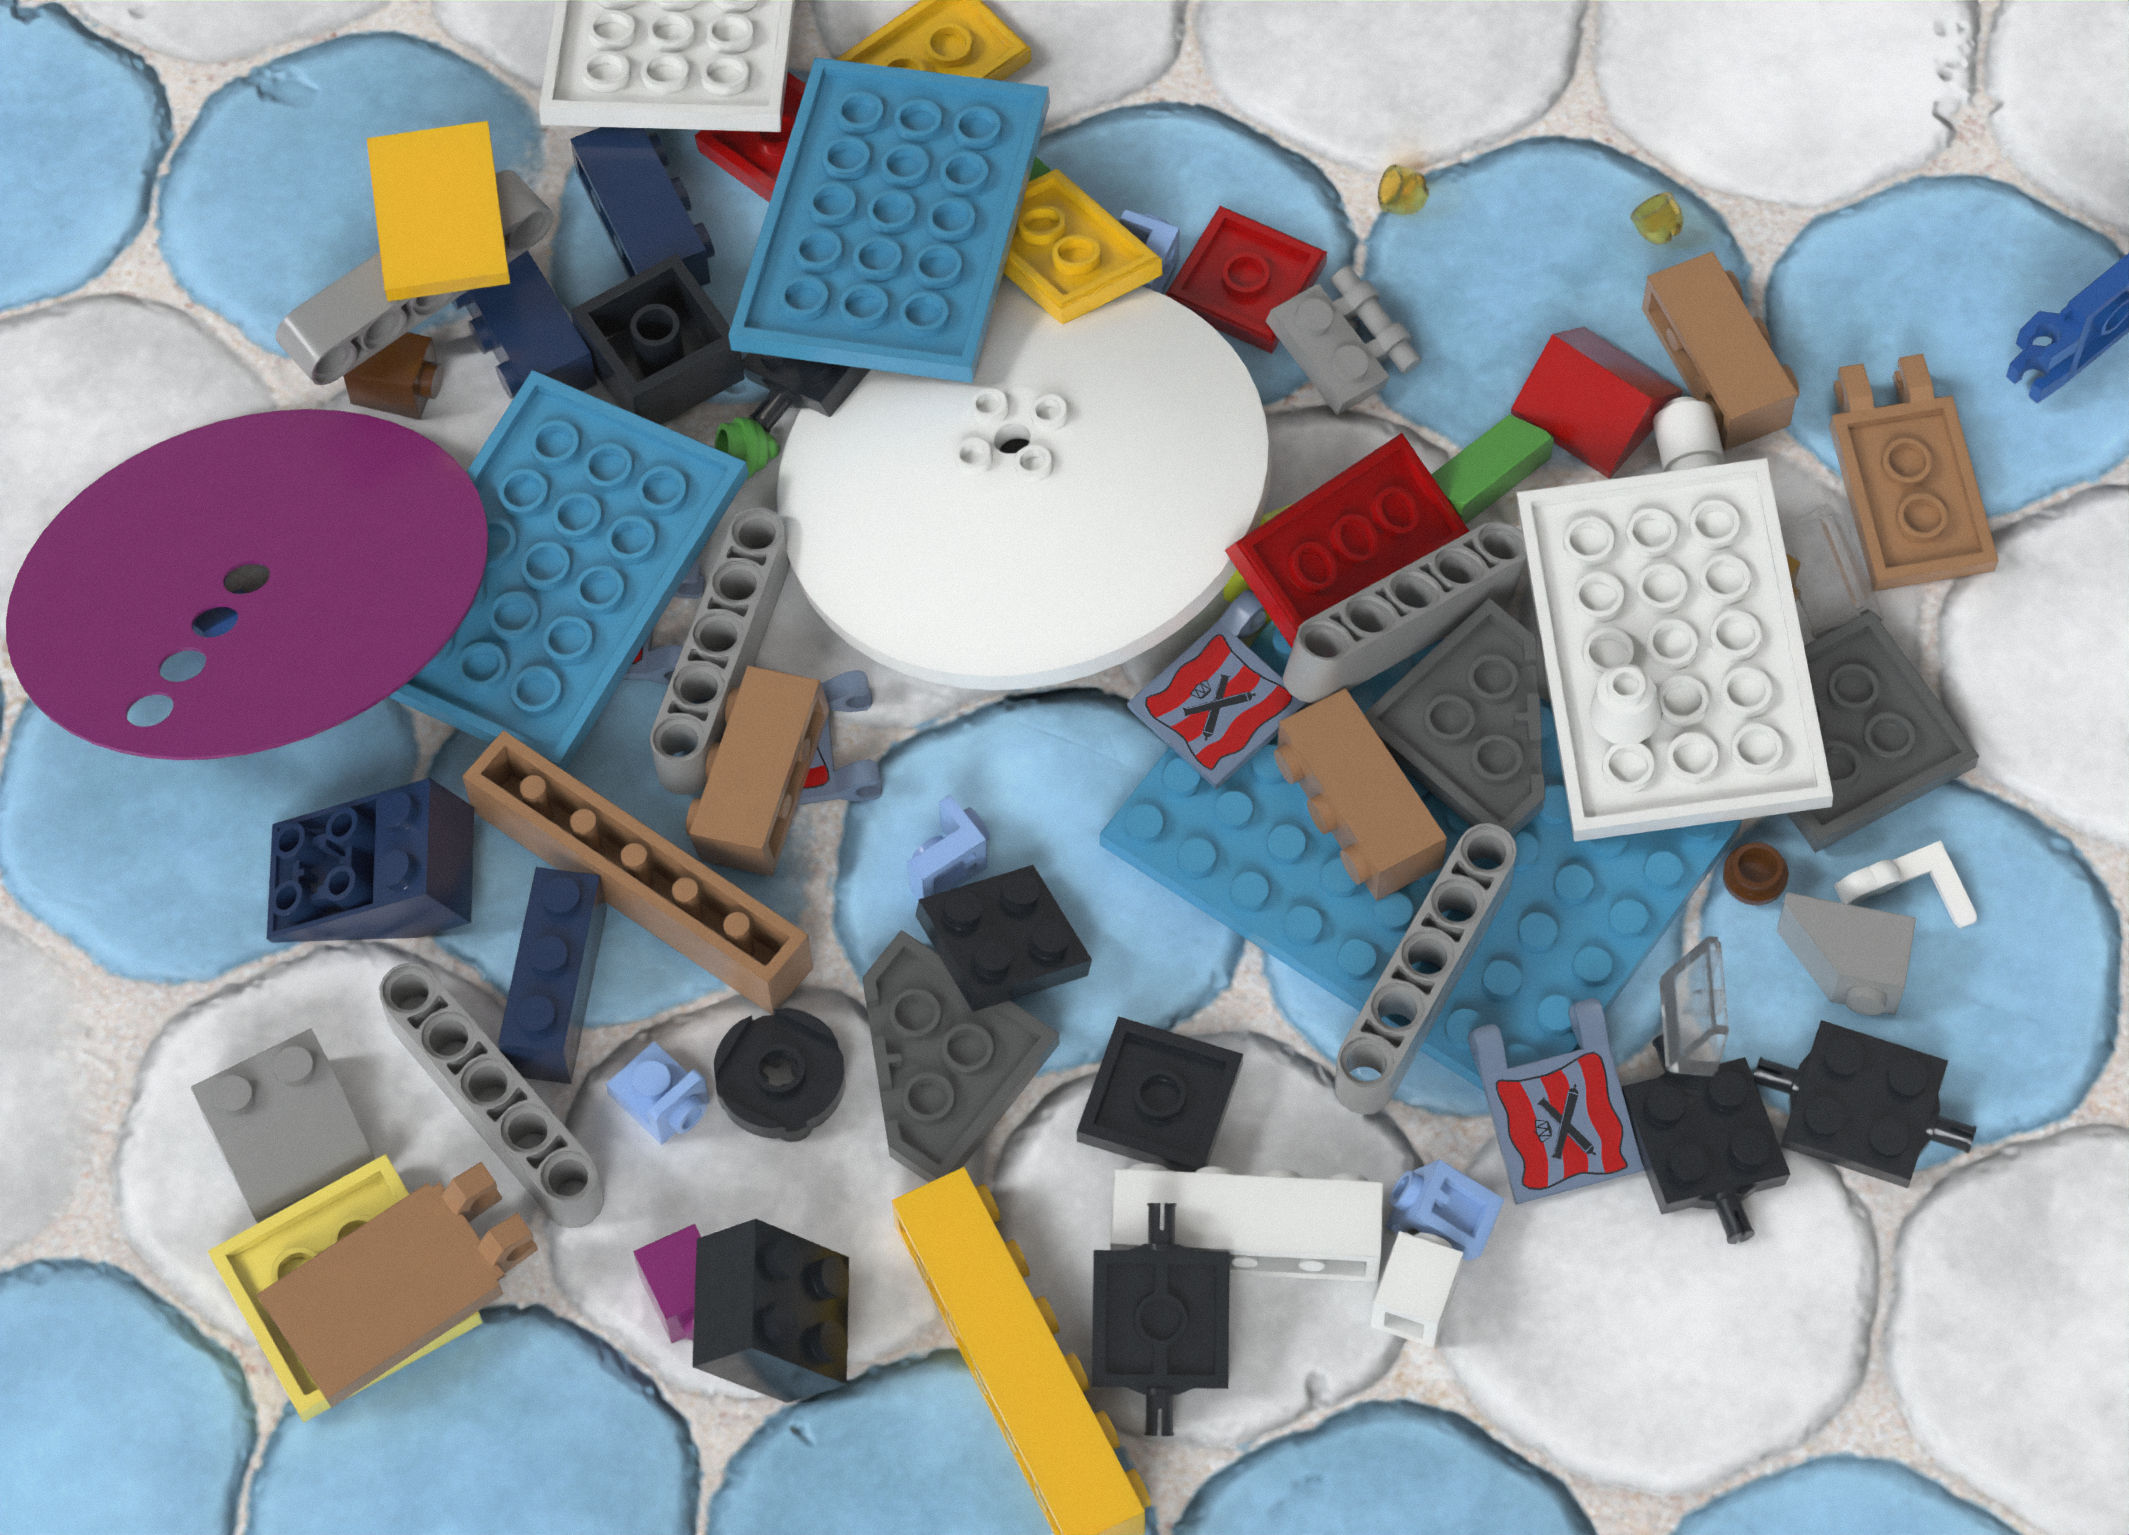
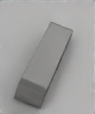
(353, 317)
(1404, 612)
(716, 625)
(1424, 995)
(501, 1121)

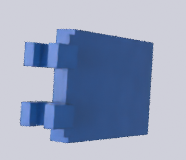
(2078, 333)

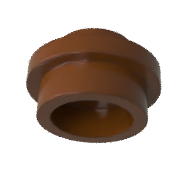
(1755, 874)

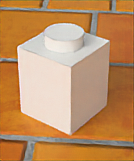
(1417, 1287)

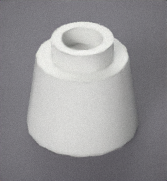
(1625, 705)

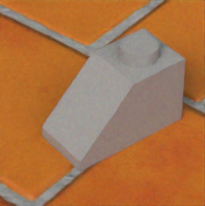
(1850, 950)

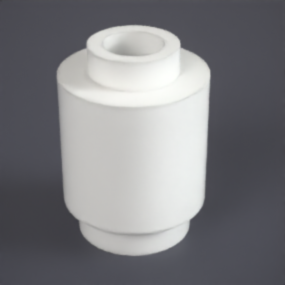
(1687, 435)

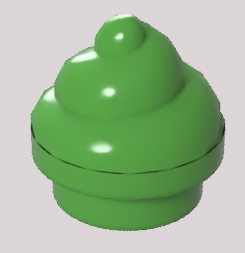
(748, 442)

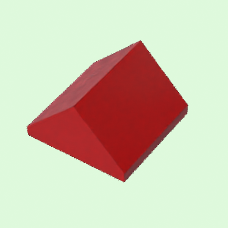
(1592, 398)

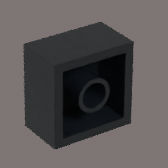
(659, 342)
(771, 1311)

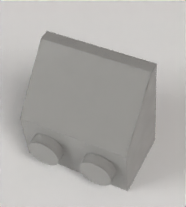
(283, 1124)

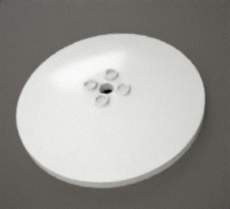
(1041, 557)

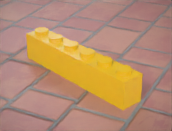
(1017, 1361)

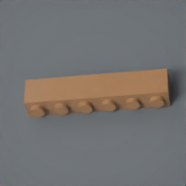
(639, 872)

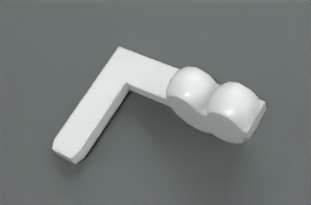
(1891, 873)

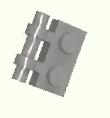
(1330, 349)

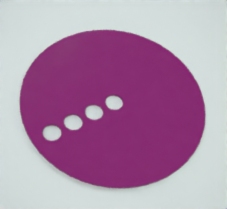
(369, 578)

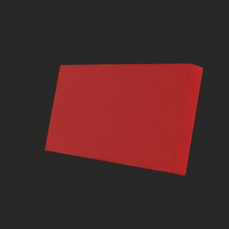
(1346, 536)

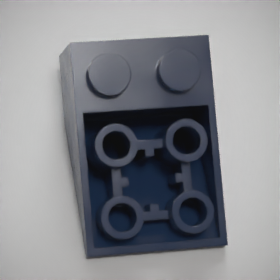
(373, 868)

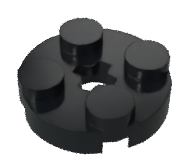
(786, 1109)

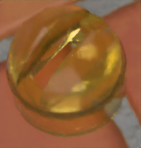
(1402, 190)
(1658, 218)

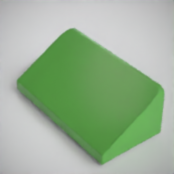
(1493, 465)

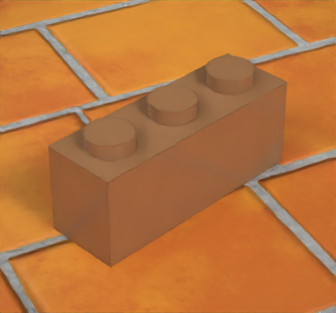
(1720, 349)
(757, 770)
(1359, 795)

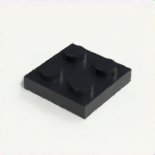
(1003, 938)
(1159, 1097)

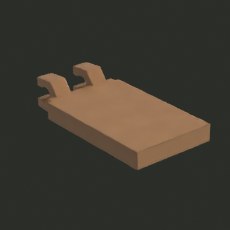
(1909, 480)
(396, 1283)

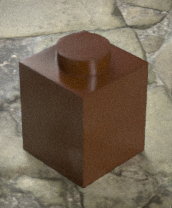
(398, 377)

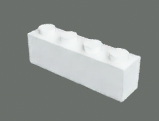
(1266, 1221)

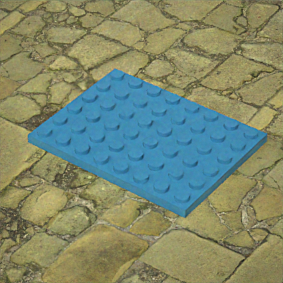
(1564, 934)

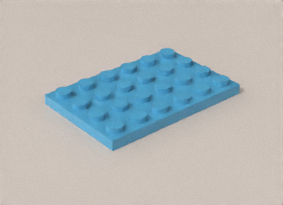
(891, 220)
(585, 551)

